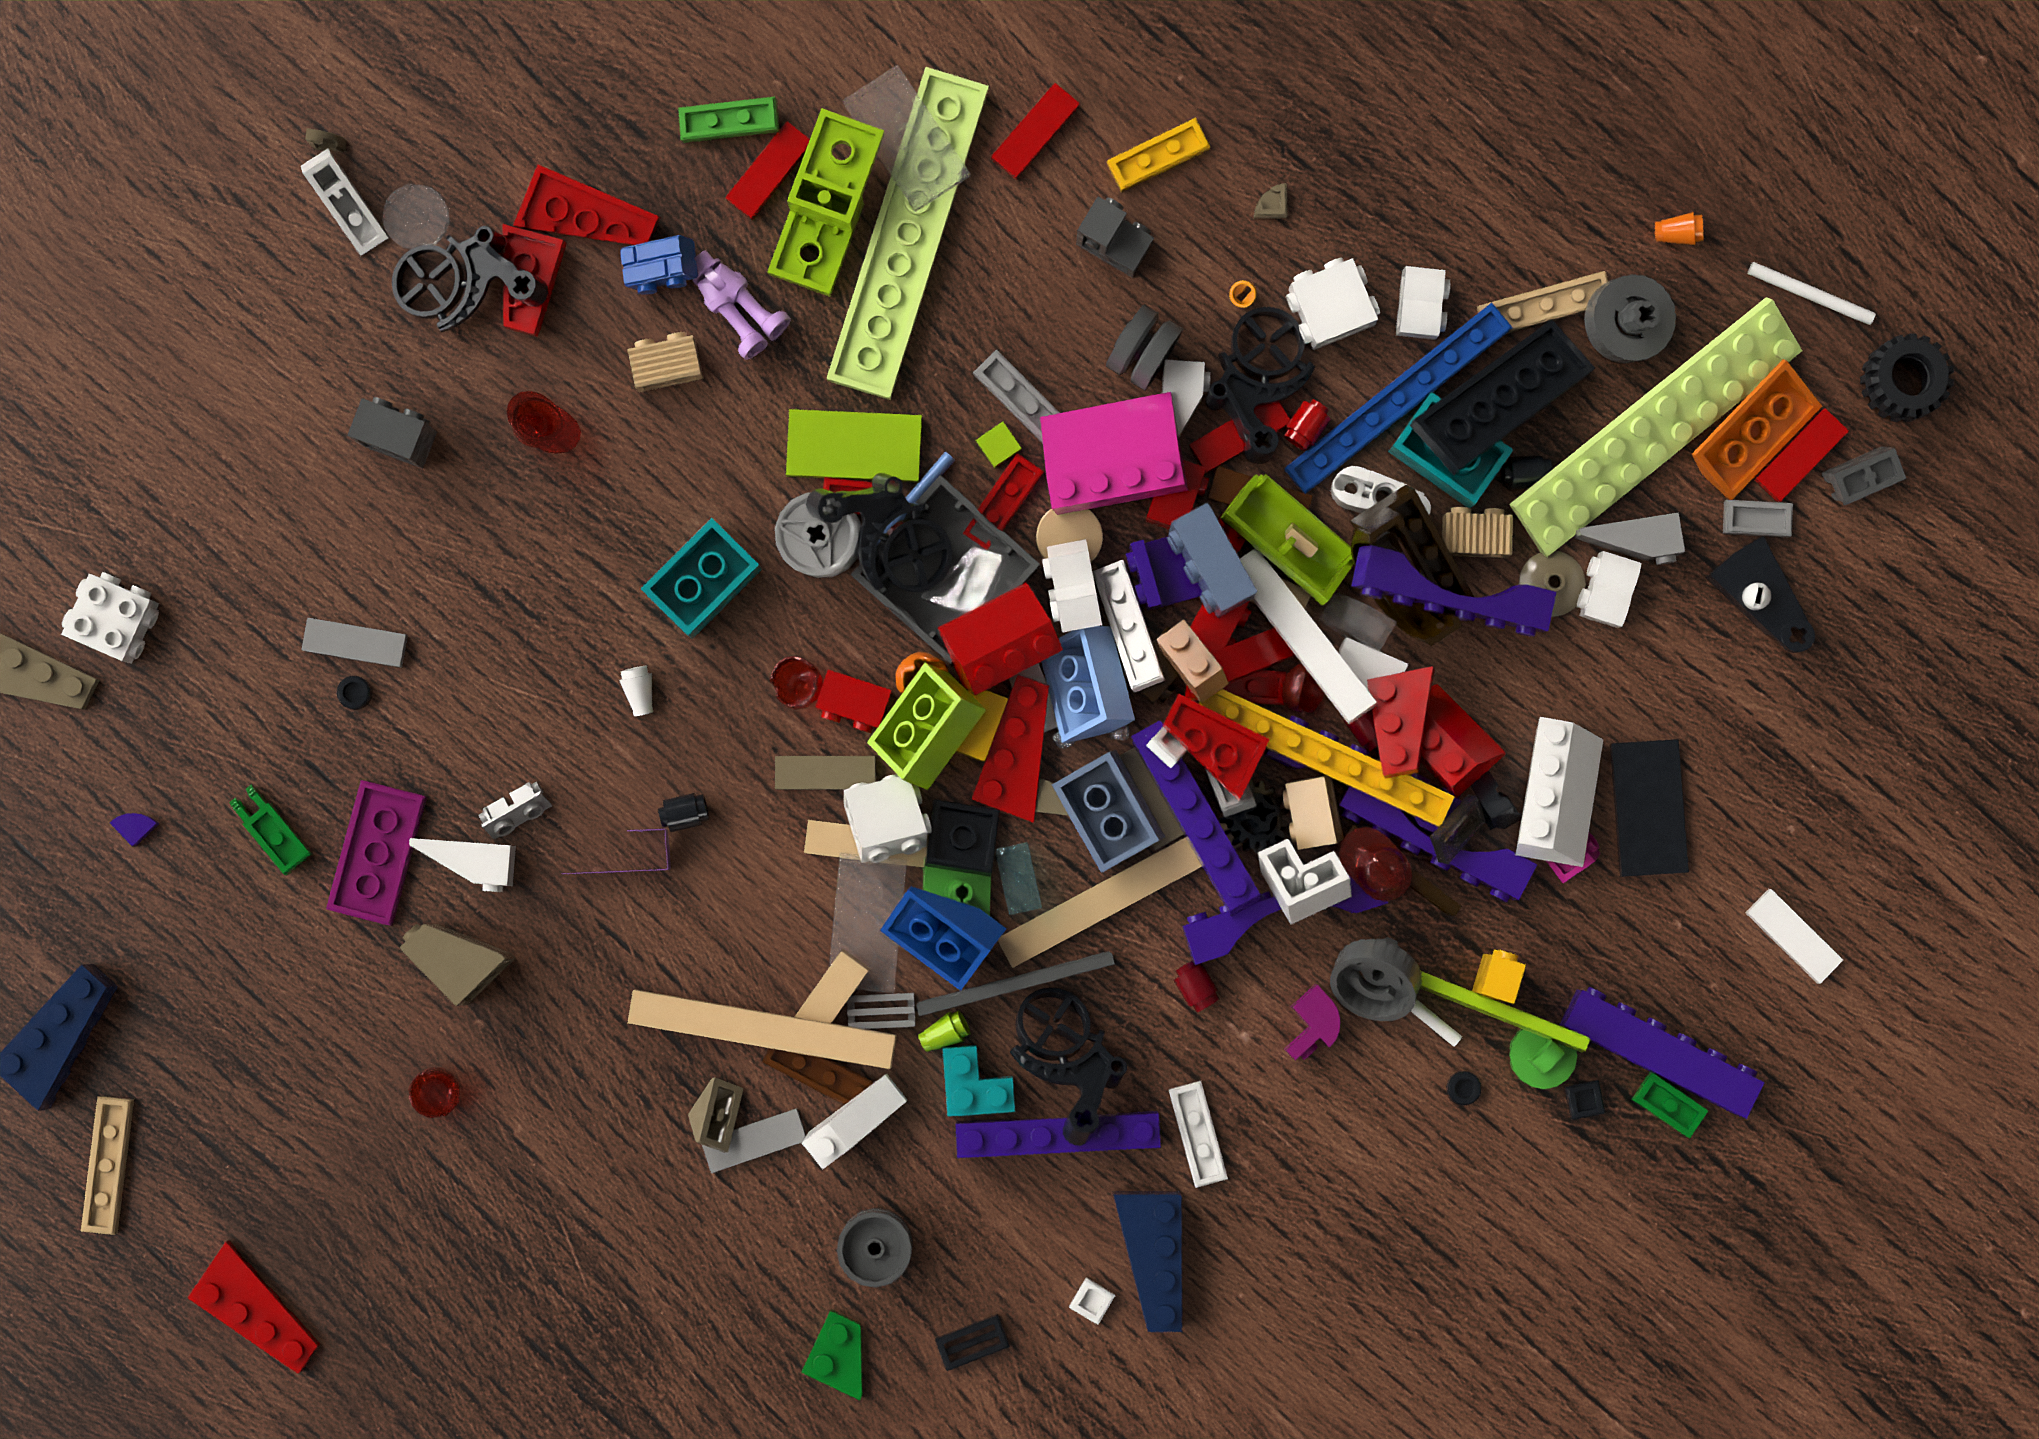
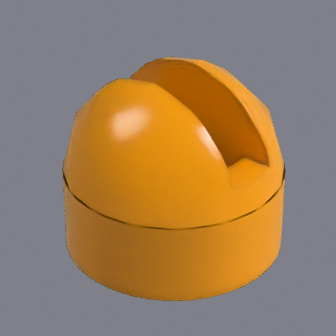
(1238, 288)

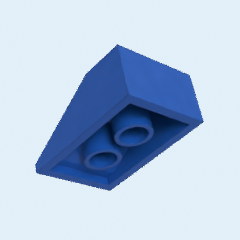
(943, 933)

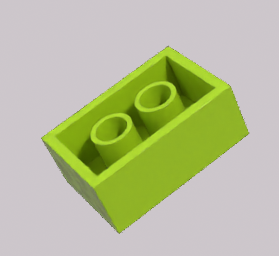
(926, 726)

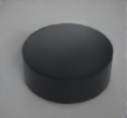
(354, 692)
(1463, 1088)

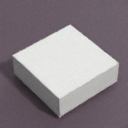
(1092, 1301)

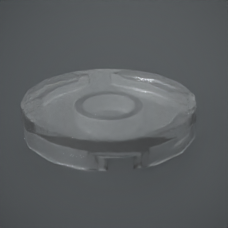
(415, 216)

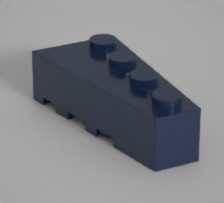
(49, 1043)
(1154, 1248)

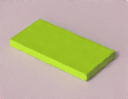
(853, 445)

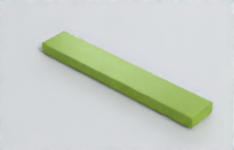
(1504, 1012)

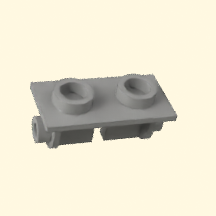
(501, 819)

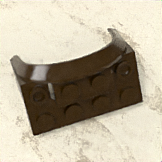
(1407, 518)

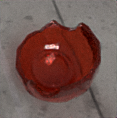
(796, 682)
(1301, 690)
(434, 1092)

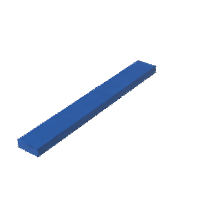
(1398, 398)

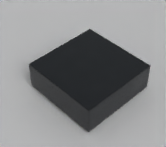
(1584, 1099)

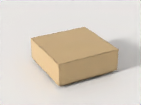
(1303, 542)

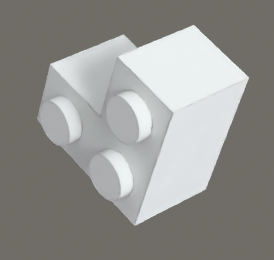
(1074, 591)
(1300, 887)

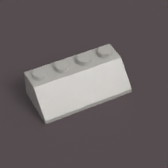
(1559, 793)

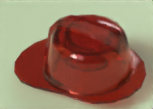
(542, 423)
(1375, 864)

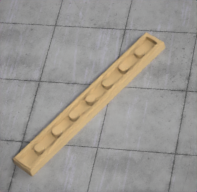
(1100, 901)
(762, 1029)

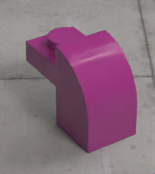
(1322, 1021)

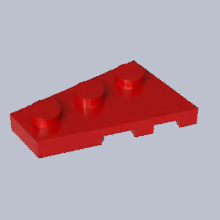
(539, 256)
(1401, 718)

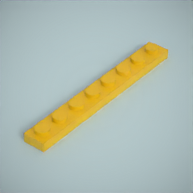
(1334, 759)

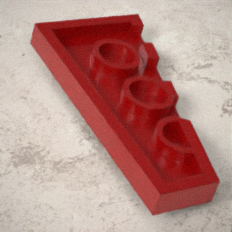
(1014, 759)

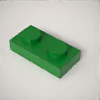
(1669, 1105)

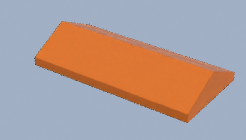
(1756, 430)

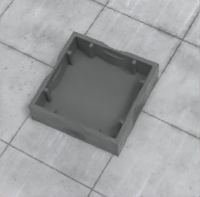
(953, 514)

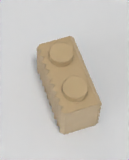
(665, 362)
(1477, 533)

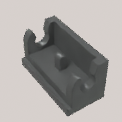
(1865, 474)

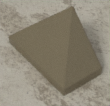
(715, 1114)

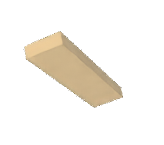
(1548, 302)
(837, 838)
(107, 1165)

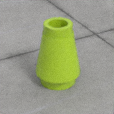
(946, 1031)

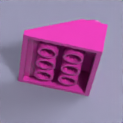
(1112, 453)

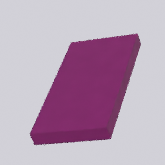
(376, 853)

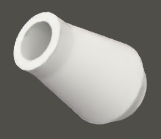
(638, 689)

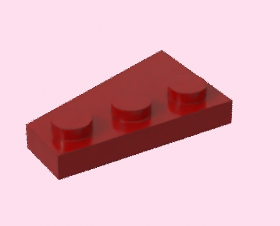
(1216, 742)

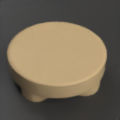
(1067, 528)

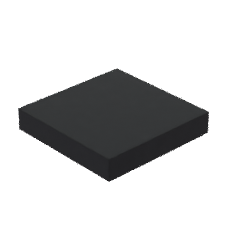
(962, 838)

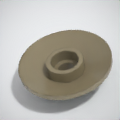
(1564, 567)

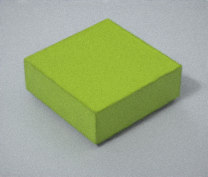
(998, 445)

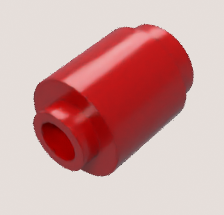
(1307, 424)

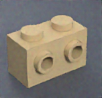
(1313, 812)

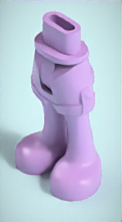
(724, 288)

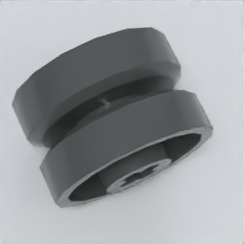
(1140, 345)
(881, 1227)

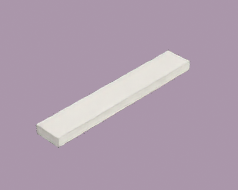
(1307, 640)

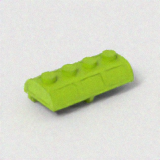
(1262, 516)

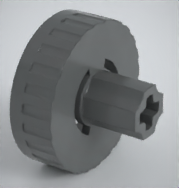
(1633, 299)
(1381, 965)

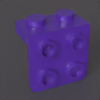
(1160, 574)

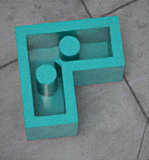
(967, 1092)

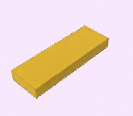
(1158, 154)

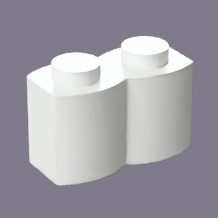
(1421, 303)
(1609, 589)

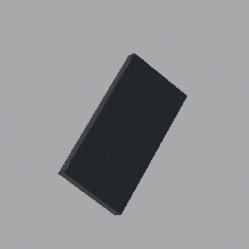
(1649, 808)

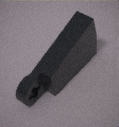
(1757, 564)

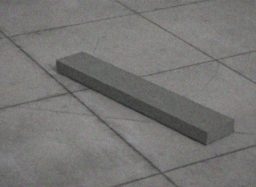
(1015, 983)

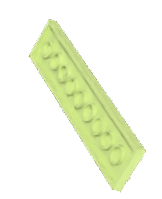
(903, 253)
(1655, 427)

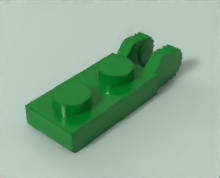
(272, 832)

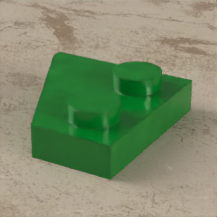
(837, 1355)

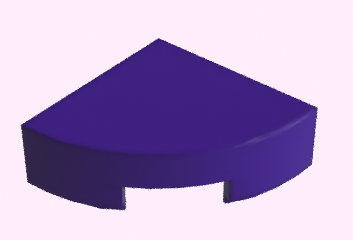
(134, 827)

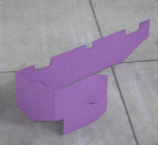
(667, 853)

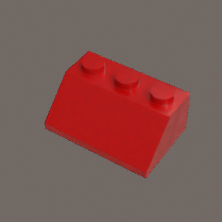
(1000, 639)
(1455, 745)

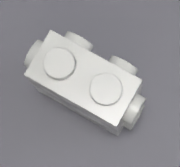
(1332, 302)
(110, 617)
(886, 818)

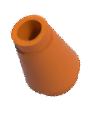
(1680, 229)

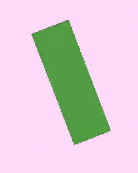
(729, 119)

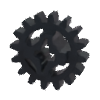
(1252, 824)

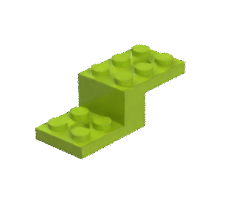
(826, 202)

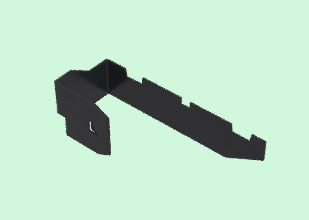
(1496, 807)

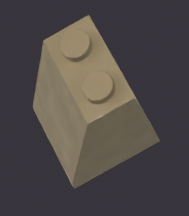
(454, 961)

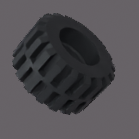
(1925, 359)

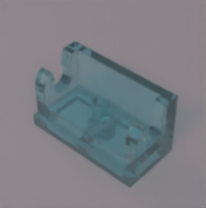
(1018, 878)

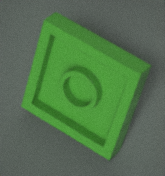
(959, 886)

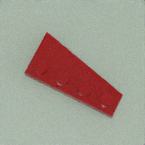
(574, 209)
(246, 1304)

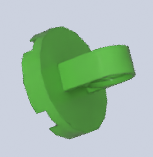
(1540, 1060)

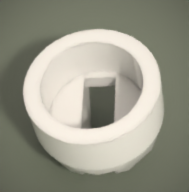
(1750, 593)

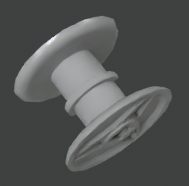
(813, 556)

